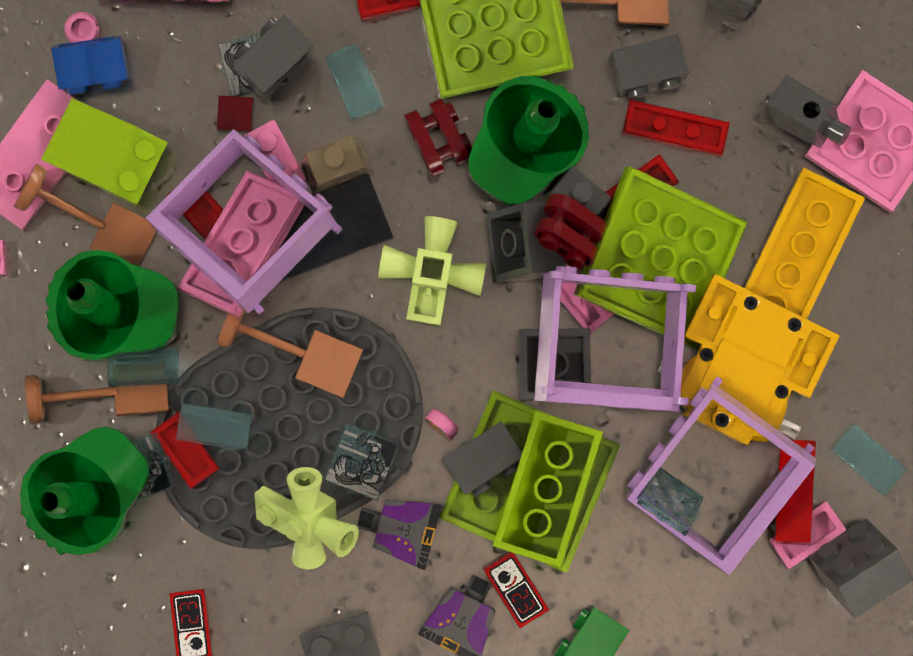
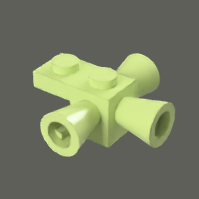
(431, 271)
(306, 519)

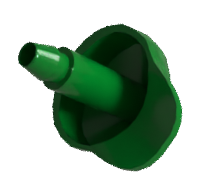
(527, 138)
(109, 307)
(83, 491)

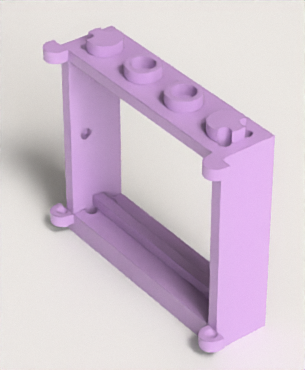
(200, 179)
(662, 399)
(764, 509)

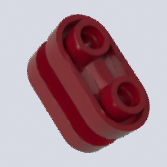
(443, 117)
(570, 230)

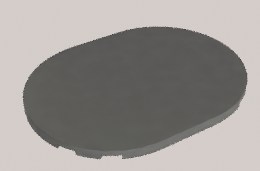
(291, 419)

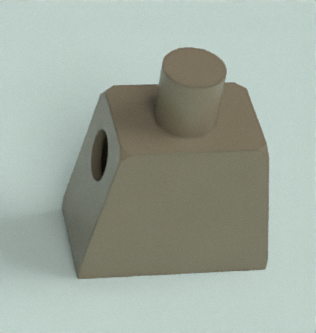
(335, 164)

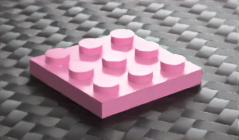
(880, 144)

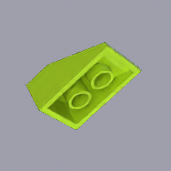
(104, 151)

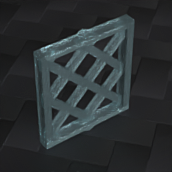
(661, 513)

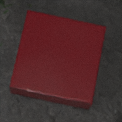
(235, 114)

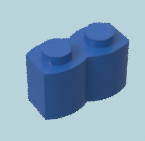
(90, 63)

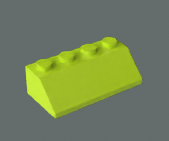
(548, 489)

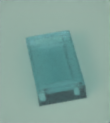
(354, 81)
(144, 368)
(213, 427)
(869, 459)

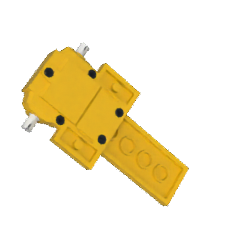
(761, 332)

